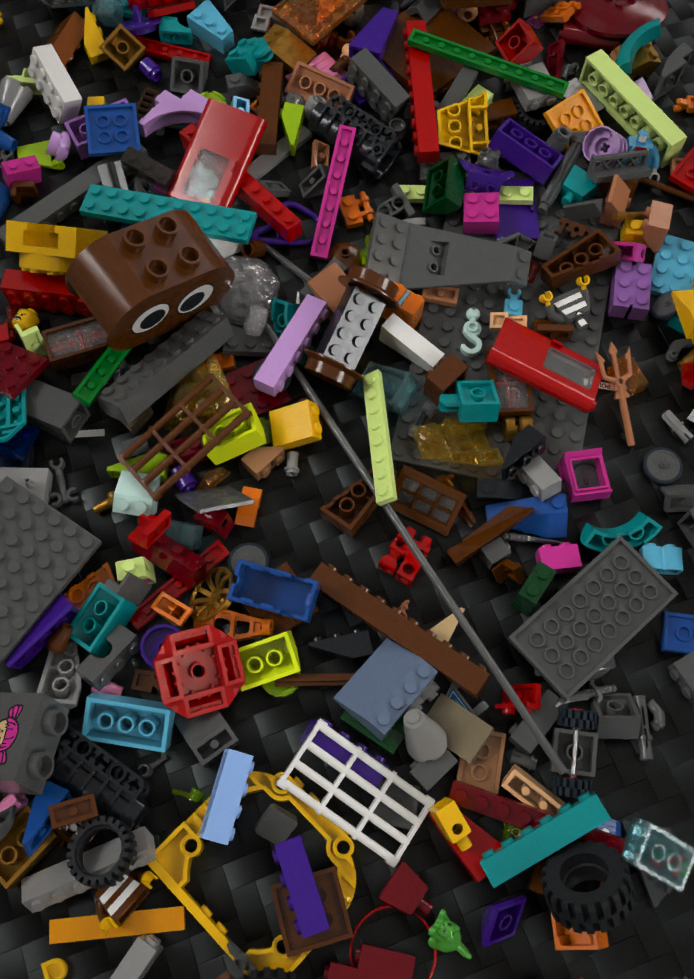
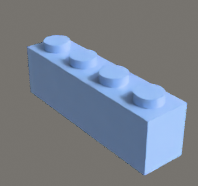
(226, 797)

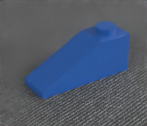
(39, 820)

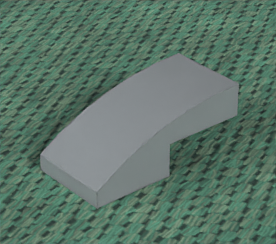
(262, 19)

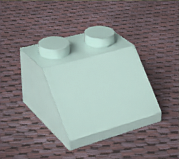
(132, 497)

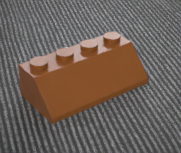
(67, 37)

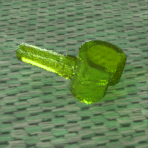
(195, 795)

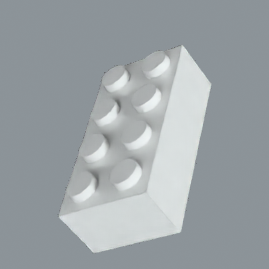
(54, 83)

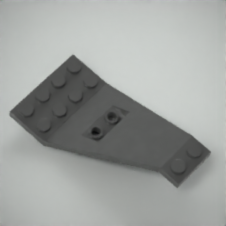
(406, 254)

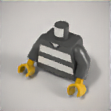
(569, 307)

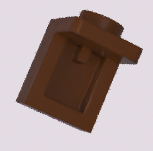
(23, 189)
(508, 569)

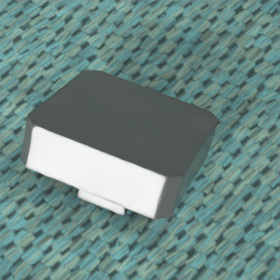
(276, 824)

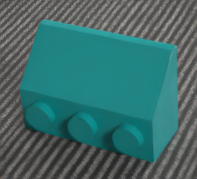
(99, 617)

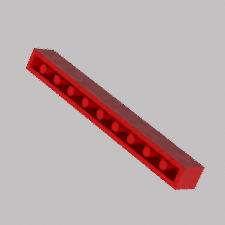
(421, 97)
(261, 200)

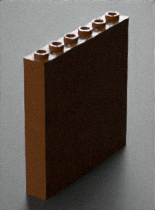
(443, 71)

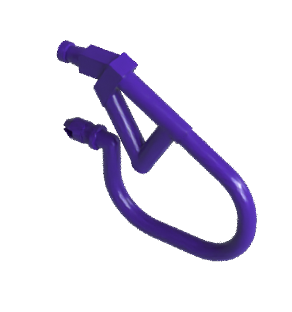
(278, 240)

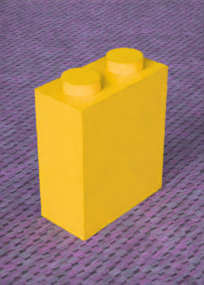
(295, 425)

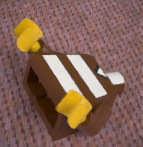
(121, 900)

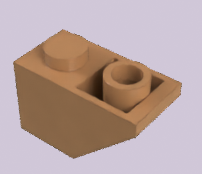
(262, 459)

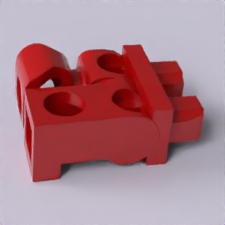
(410, 565)

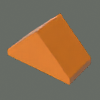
(171, 609)

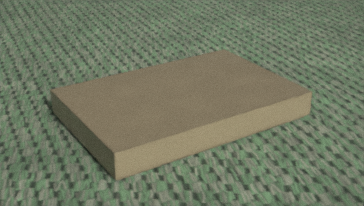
(464, 730)

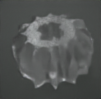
(255, 320)

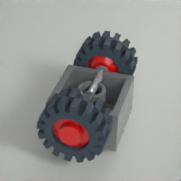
(576, 751)

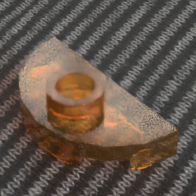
(213, 477)

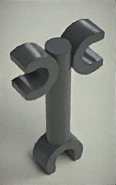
(65, 495)

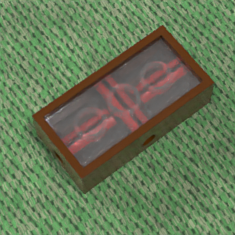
(75, 343)
(513, 394)

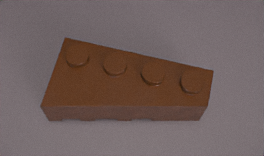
(583, 258)
(351, 507)

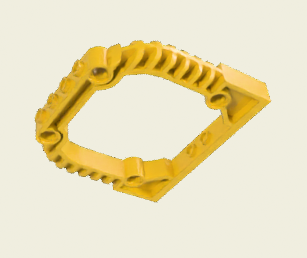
(175, 862)

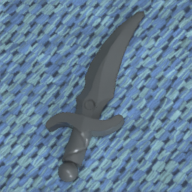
(526, 538)
(586, 694)

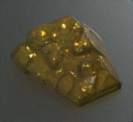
(189, 382)
(457, 443)

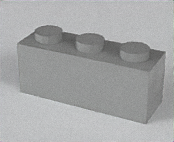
(540, 478)

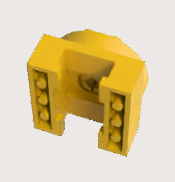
(47, 247)

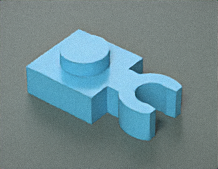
(513, 304)

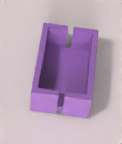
(630, 287)

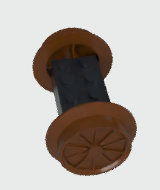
(351, 327)

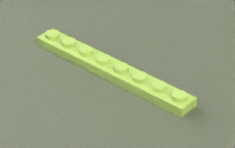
(508, 194)
(379, 438)

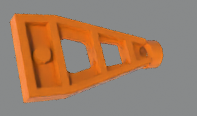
(254, 628)

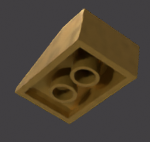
(287, 48)

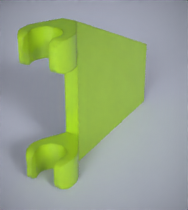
(39, 150)

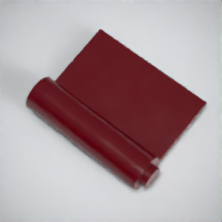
(576, 36)

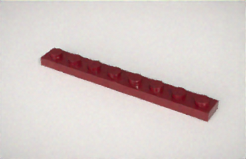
(517, 812)

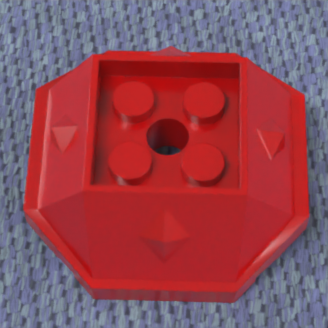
(219, 676)

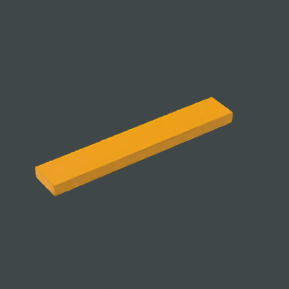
(138, 923)

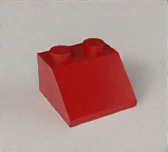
(519, 43)

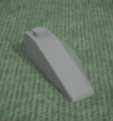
(60, 678)

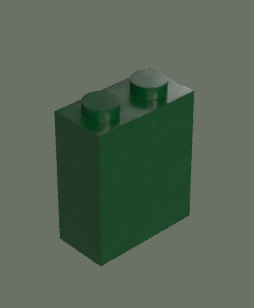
(533, 588)

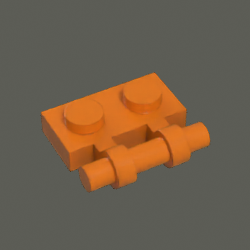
(560, 12)
(350, 210)

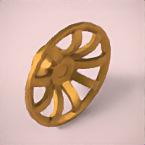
(216, 598)

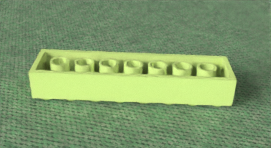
(631, 105)

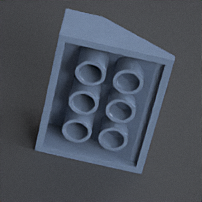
(385, 687)

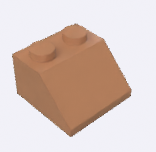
(616, 201)
(656, 224)

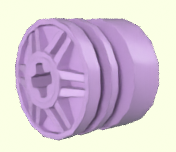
(603, 141)

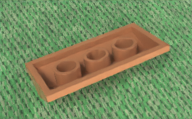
(311, 81)

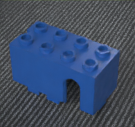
(274, 591)

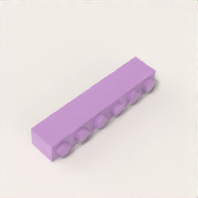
(290, 345)

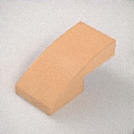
(498, 318)

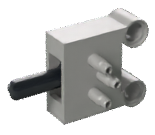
(33, 479)

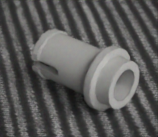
(292, 464)

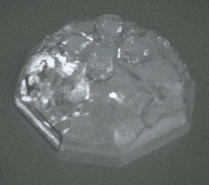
(252, 284)

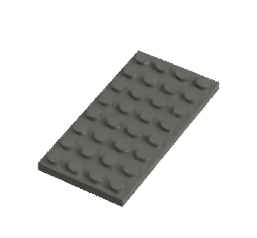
(592, 617)

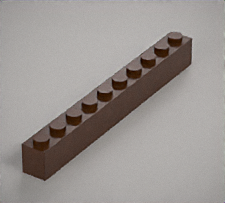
(400, 630)

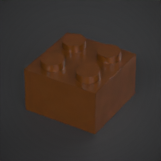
(444, 377)

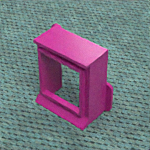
(566, 473)

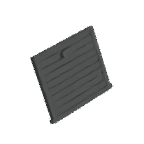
(214, 499)

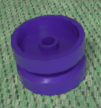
(153, 640)

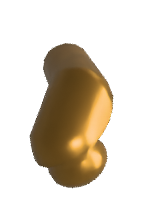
(105, 504)

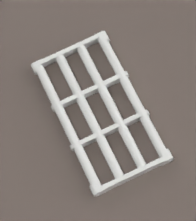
(367, 813)

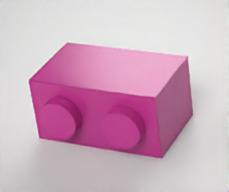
(21, 170)
(561, 558)

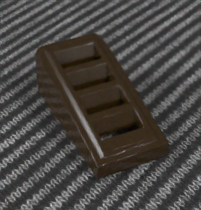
(148, 95)

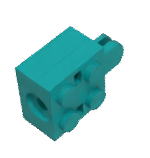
(249, 56)
(472, 401)

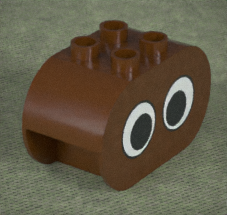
(149, 278)

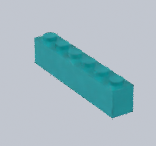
(544, 839)

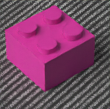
(481, 213)

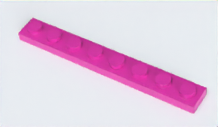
(333, 192)

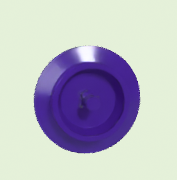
(140, 25)

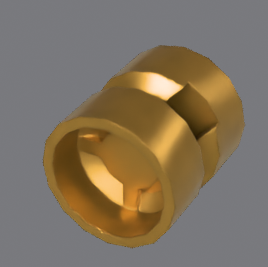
(512, 426)

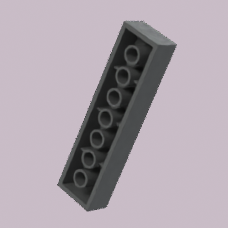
(165, 366)

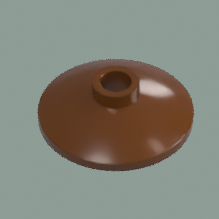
(348, 260)

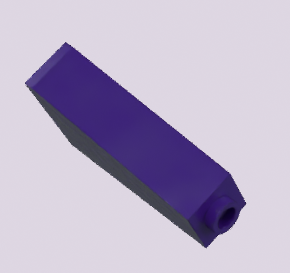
(376, 34)

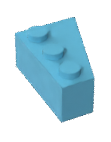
(211, 27)

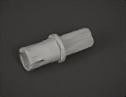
(677, 426)

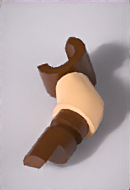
(343, 44)

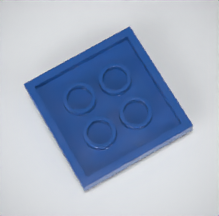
(111, 129)

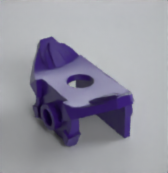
(484, 179)

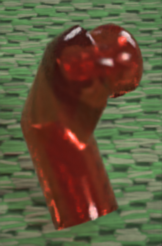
(533, 270)
(11, 312)

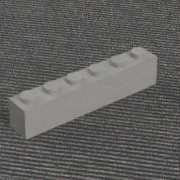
(57, 883)

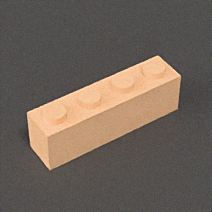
(530, 790)

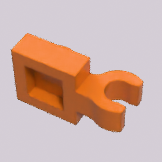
(687, 103)

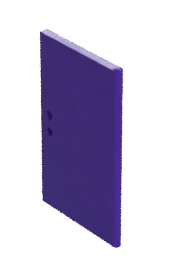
(518, 217)

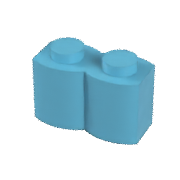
(664, 559)

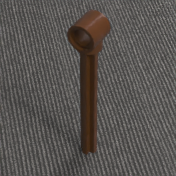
(298, 680)

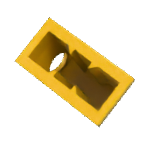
(446, 816)

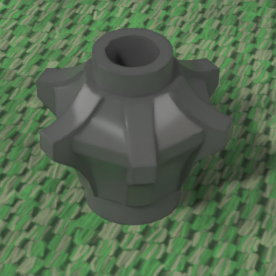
(488, 158)

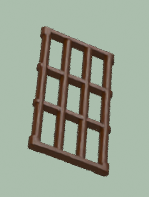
(186, 467)

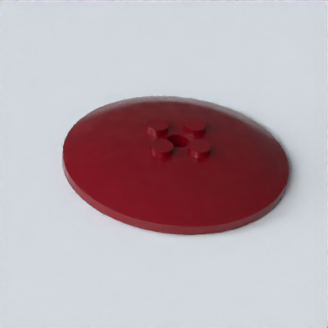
(618, 17)

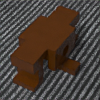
(576, 229)

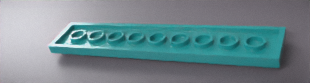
(134, 206)

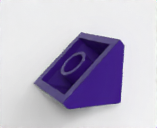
(501, 920)

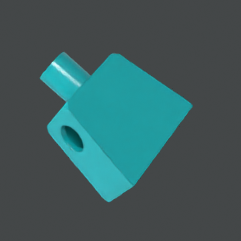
(578, 187)

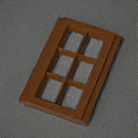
(427, 500)

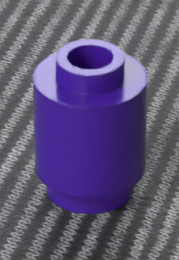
(150, 69)
(187, 482)

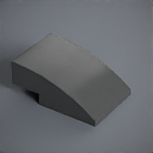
(672, 70)

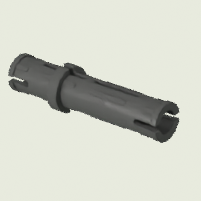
(644, 739)

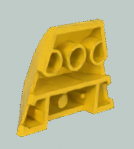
(464, 125)

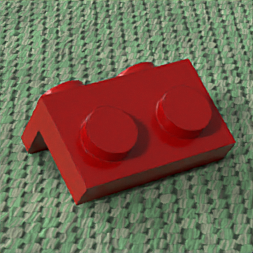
(529, 695)

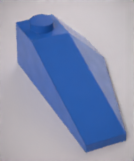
(547, 521)

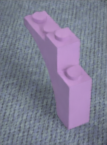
(172, 110)

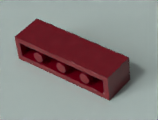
(175, 560)

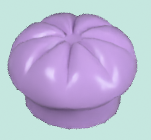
(59, 145)

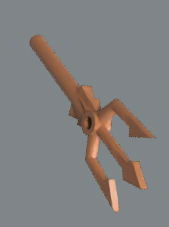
(619, 387)

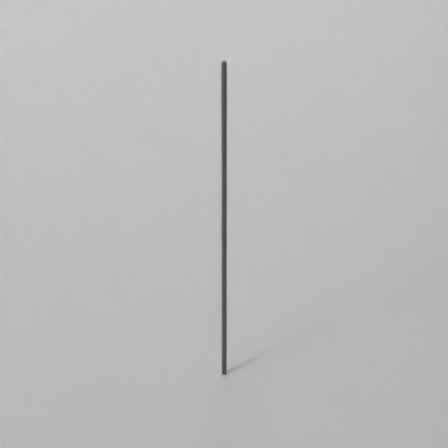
(429, 571)

